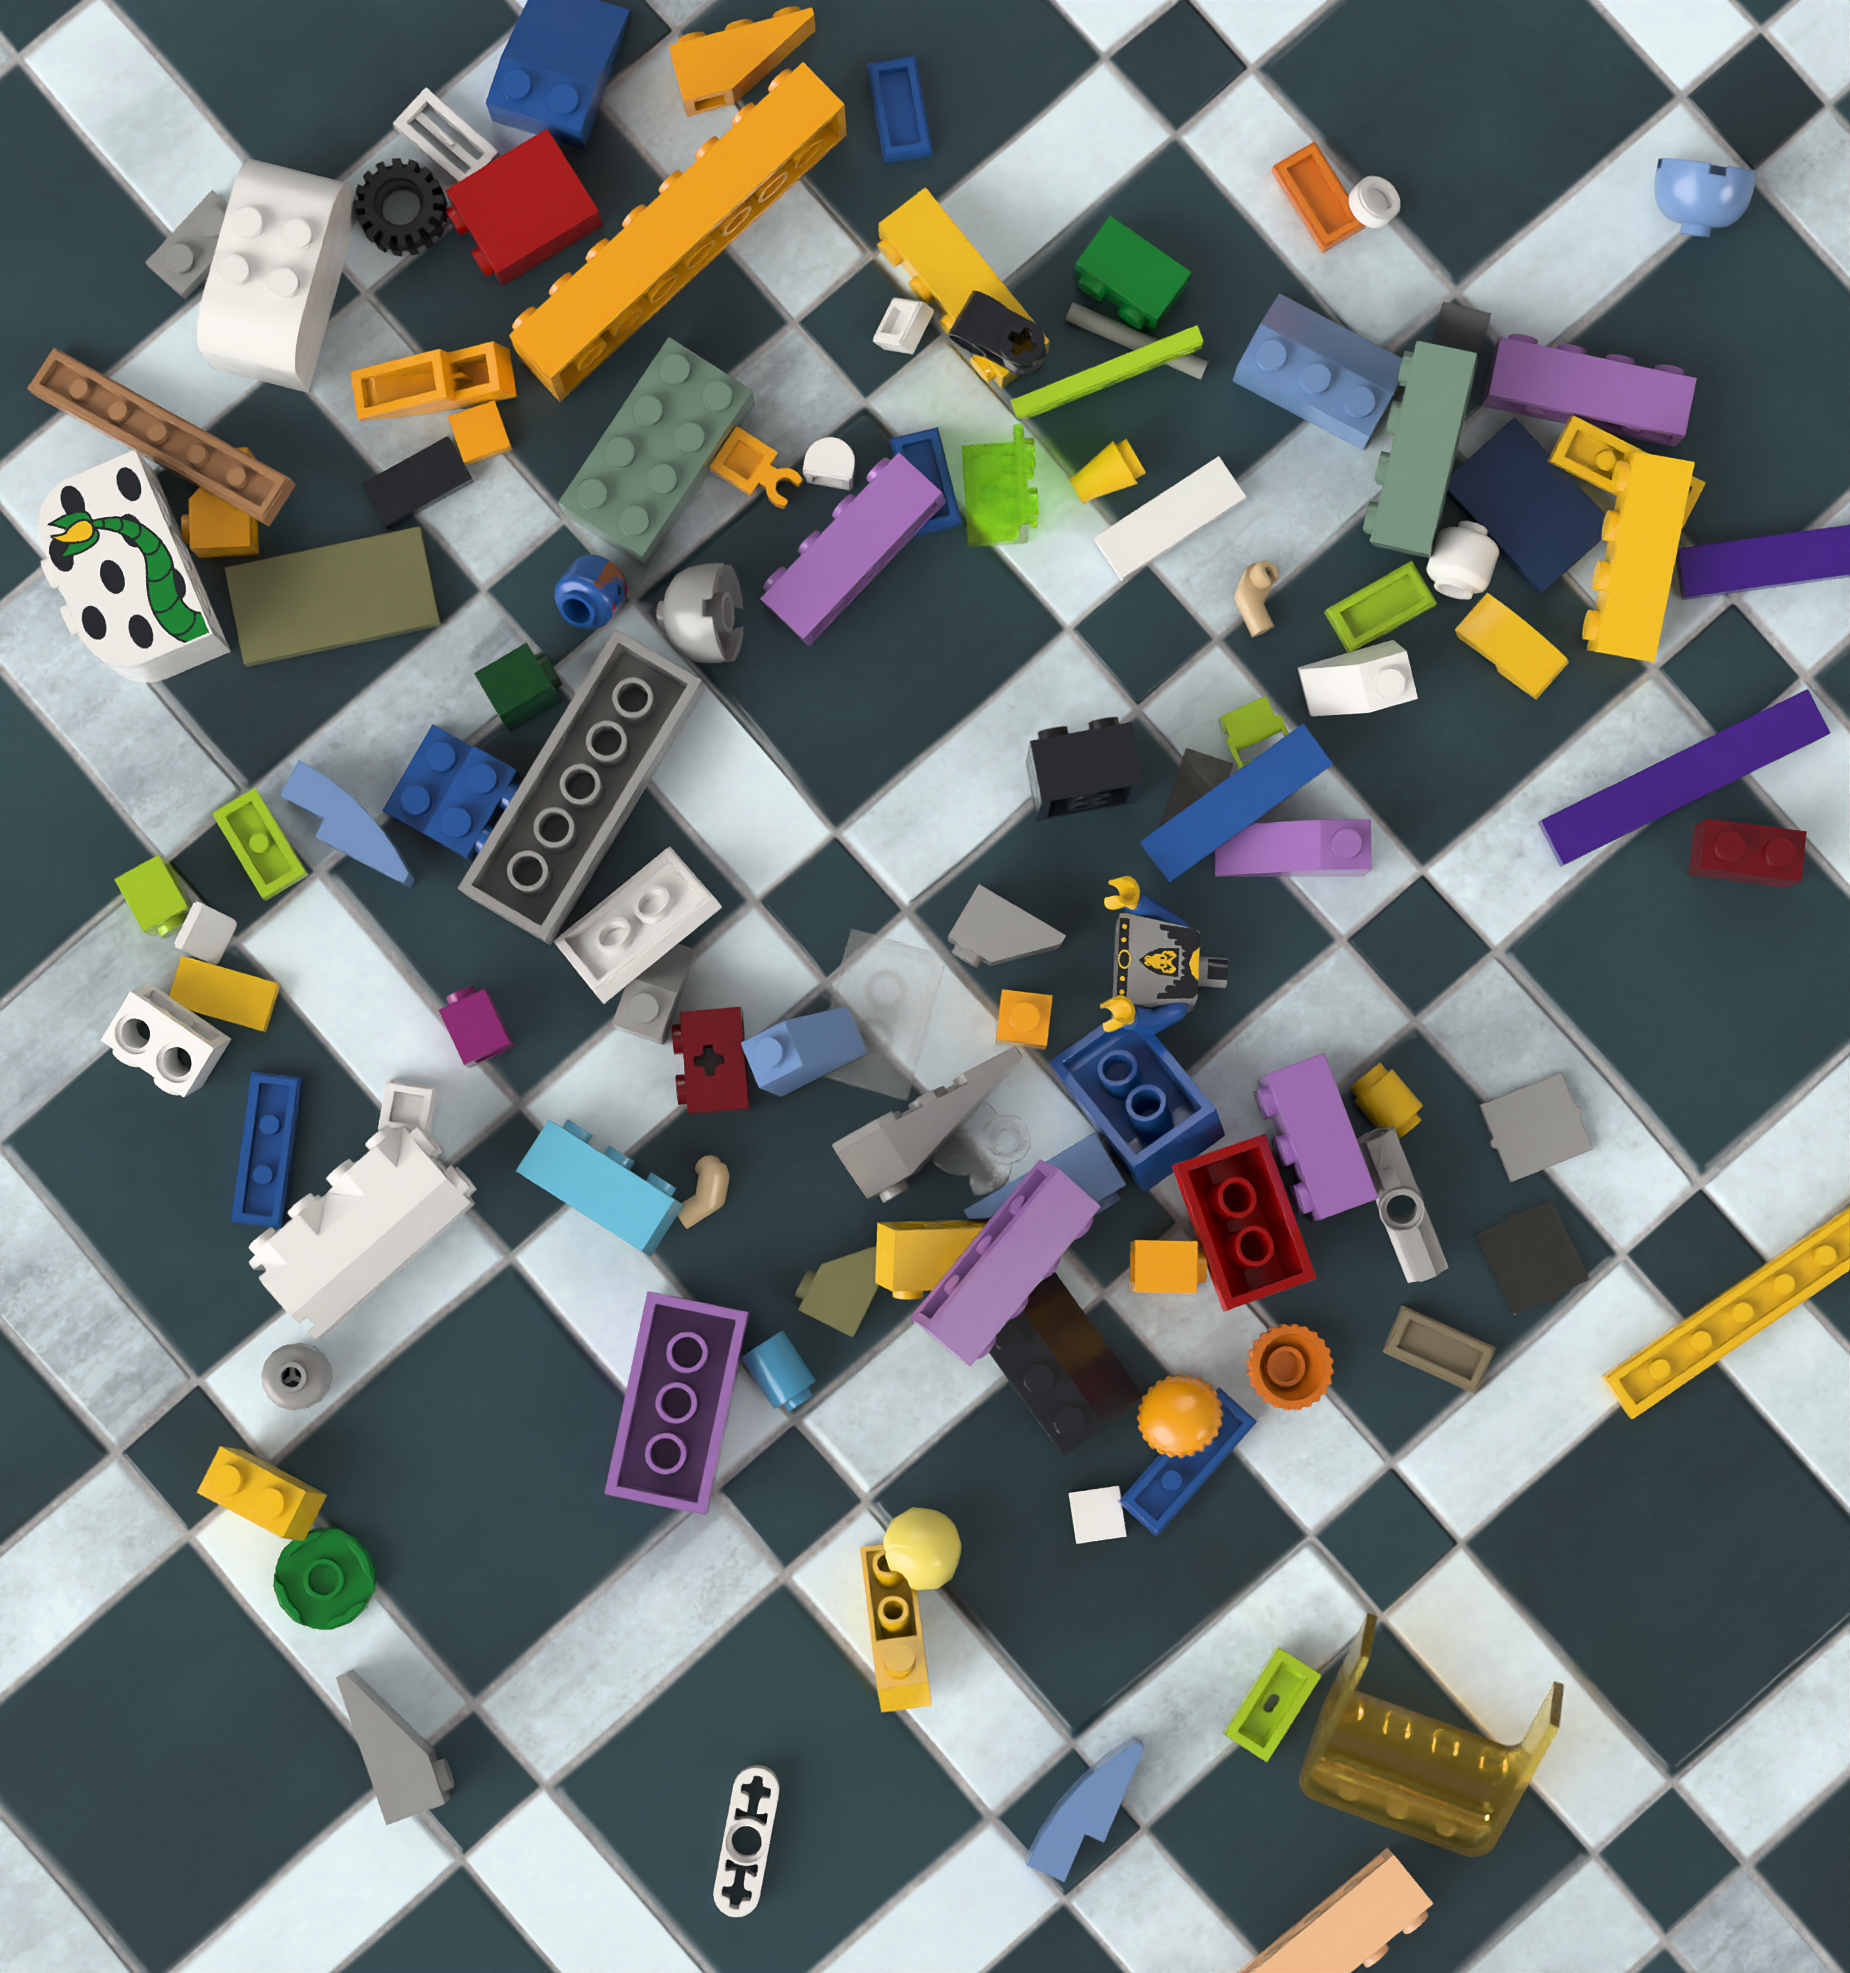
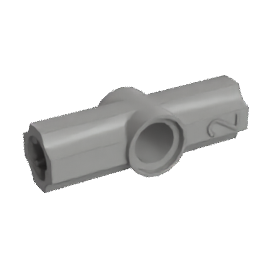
(1410, 1232)

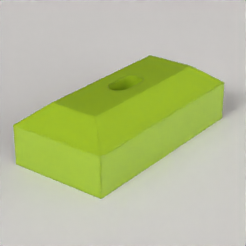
(1261, 1729)

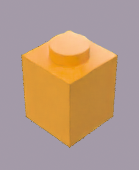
(1023, 1019)

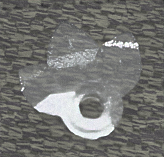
(976, 1150)

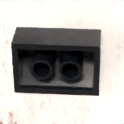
(1062, 1367)

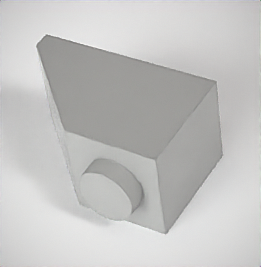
(999, 931)
(654, 995)

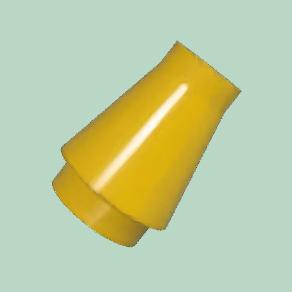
(1108, 472)

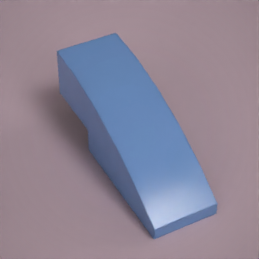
(345, 823)
(1083, 1810)

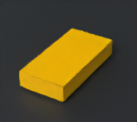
(224, 993)

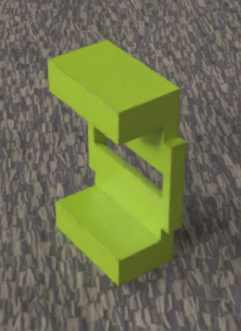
(1249, 726)

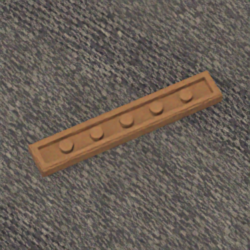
(162, 436)

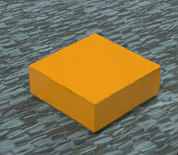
(480, 433)

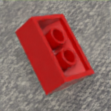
(1244, 1222)

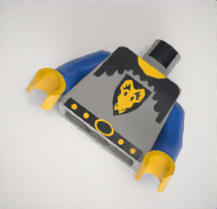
(1155, 964)

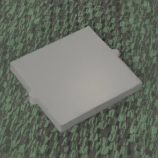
(1535, 1127)

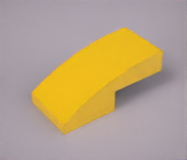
(1512, 646)

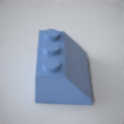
(1319, 371)

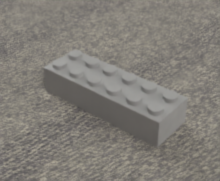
(582, 787)

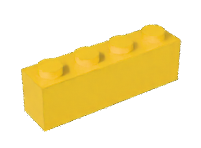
(945, 269)
(1638, 555)

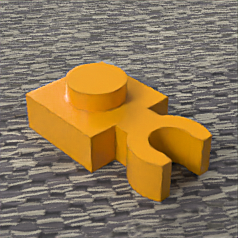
(748, 464)

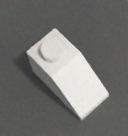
(1358, 681)

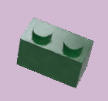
(520, 685)

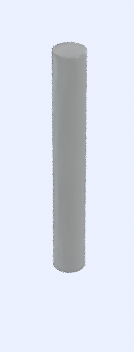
(1129, 337)

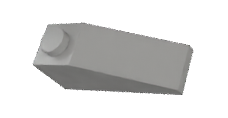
(397, 1757)

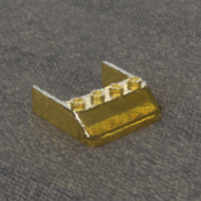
(1417, 1769)

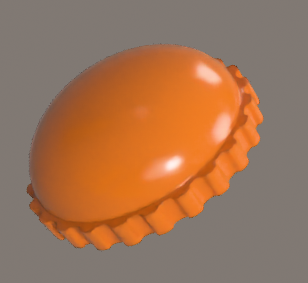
(1290, 1367)

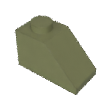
(840, 1290)

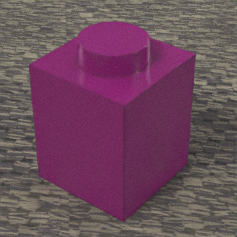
(475, 1026)

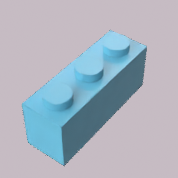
(601, 1185)

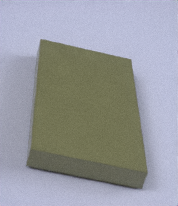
(332, 596)

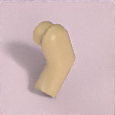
(1252, 593)
(710, 1191)

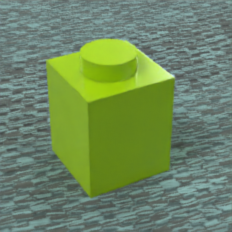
(155, 897)

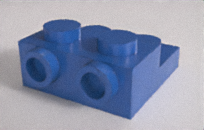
(452, 793)

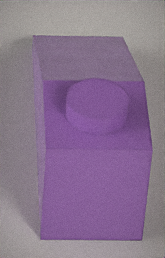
(1298, 850)

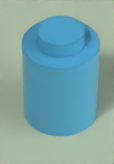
(780, 1372)

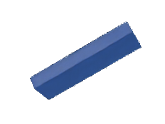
(267, 1149)
(1173, 1481)

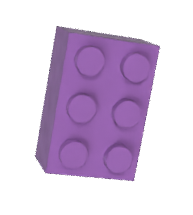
(1315, 1139)

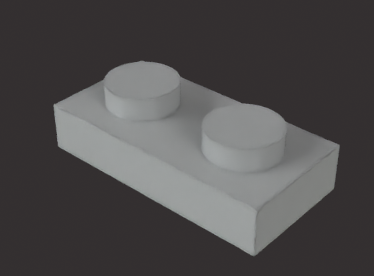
(189, 251)

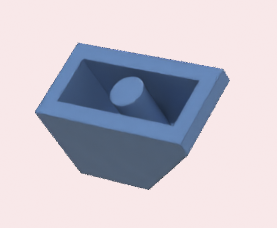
(803, 1049)

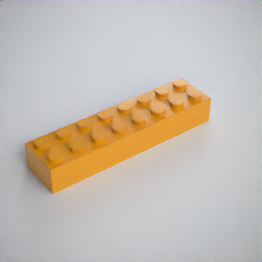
(679, 230)

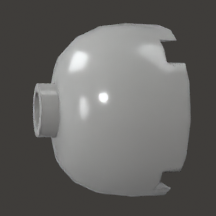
(701, 613)

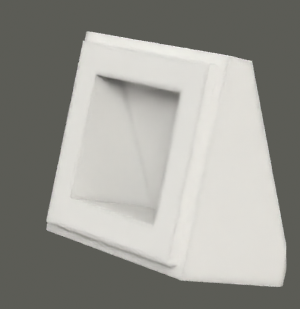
(205, 933)

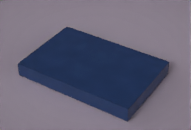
(1527, 506)

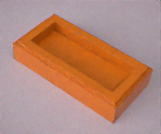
(1317, 196)

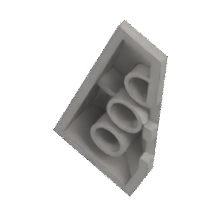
(900, 1145)

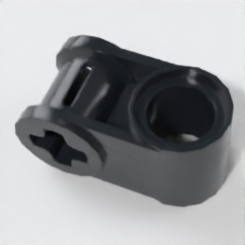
(990, 330)

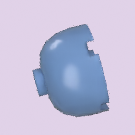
(1702, 194)

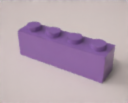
(1600, 391)
(852, 548)
(1006, 1262)

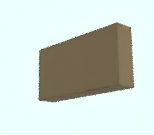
(1438, 1349)

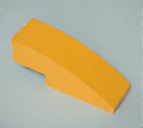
(434, 382)

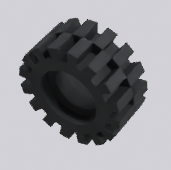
(392, 179)

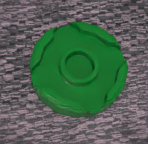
(325, 1579)

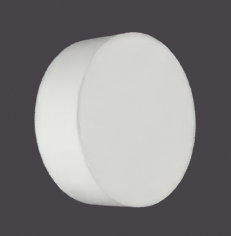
(1374, 202)

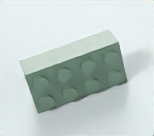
(1423, 448)
(656, 452)

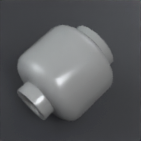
(314, 1379)

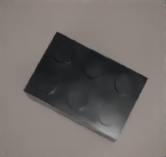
(1083, 768)

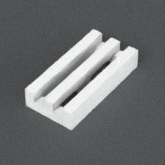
(414, 111)

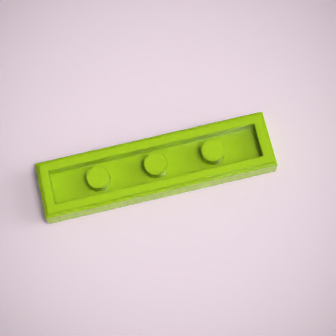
(1108, 373)

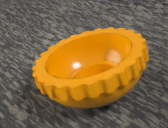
(1180, 1416)

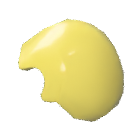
(923, 1547)

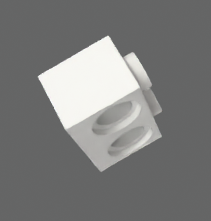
(170, 1028)

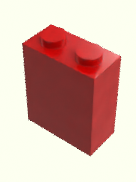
(522, 208)

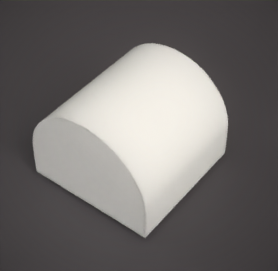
(830, 464)

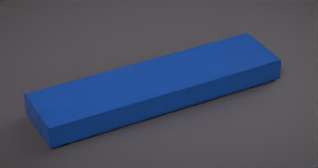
(1236, 803)

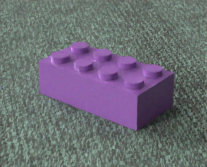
(677, 1403)

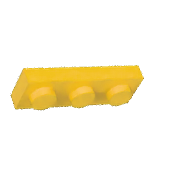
(1593, 456)

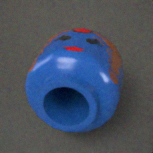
(590, 592)

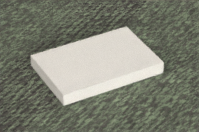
(637, 924)

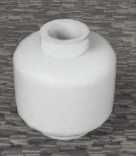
(1462, 560)

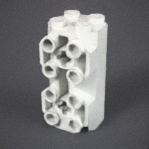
(363, 1229)

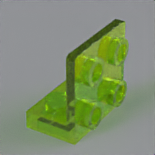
(997, 491)

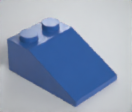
(557, 68)
(1138, 1101)

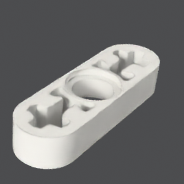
(725, 1875)

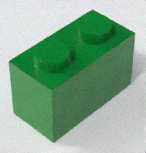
(1131, 275)

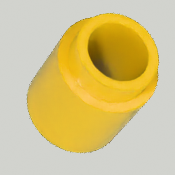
(1386, 1100)

